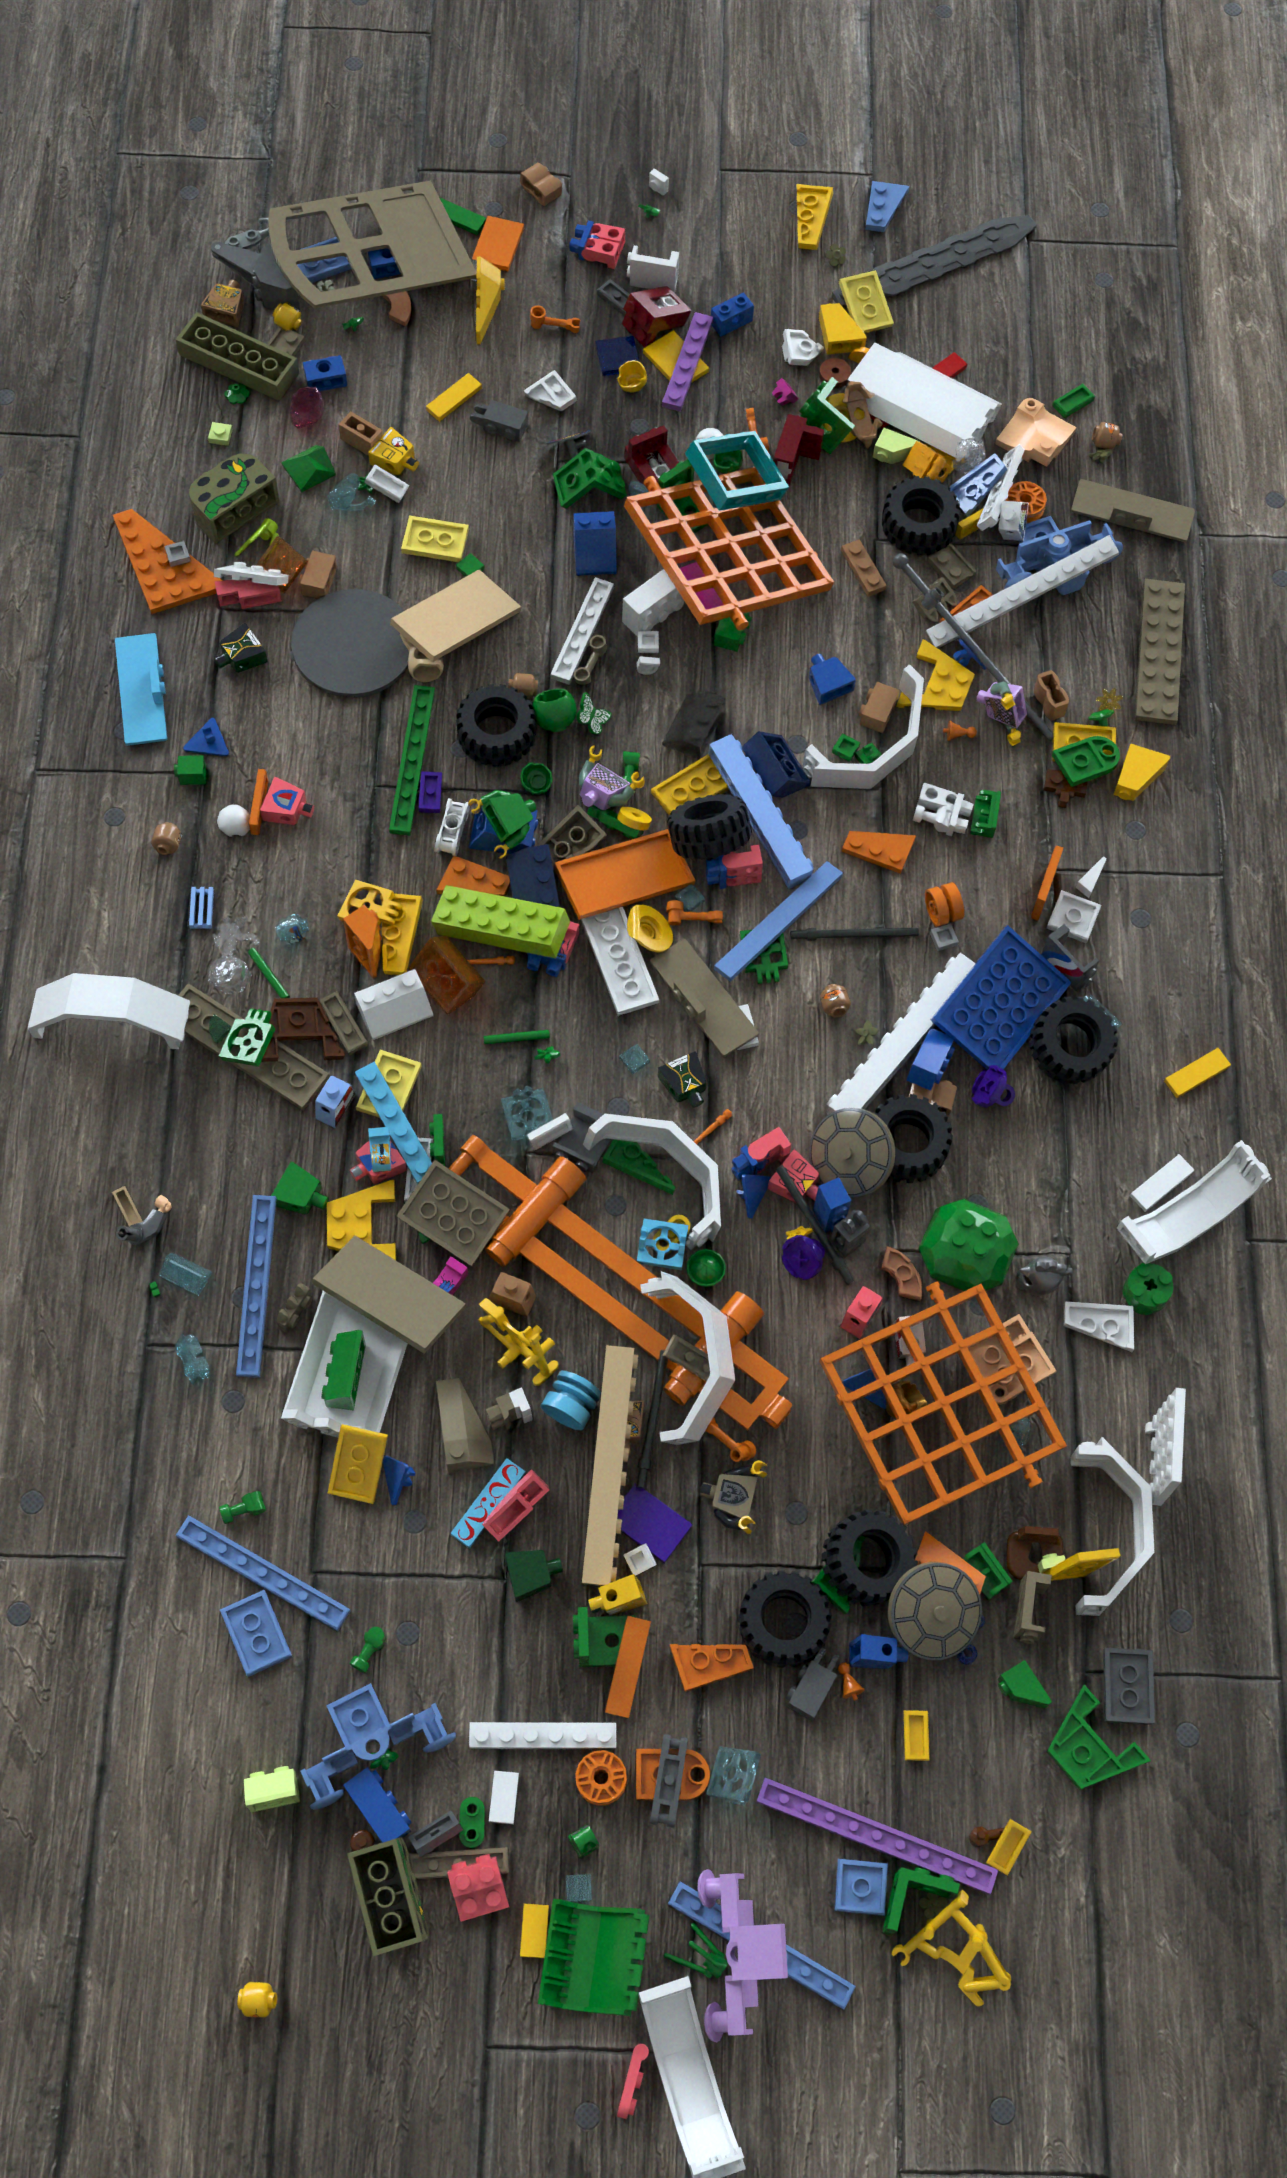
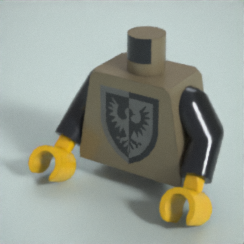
(734, 1495)

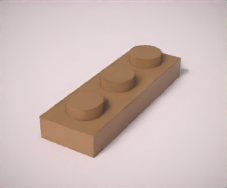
(863, 568)

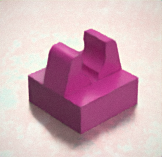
(786, 391)

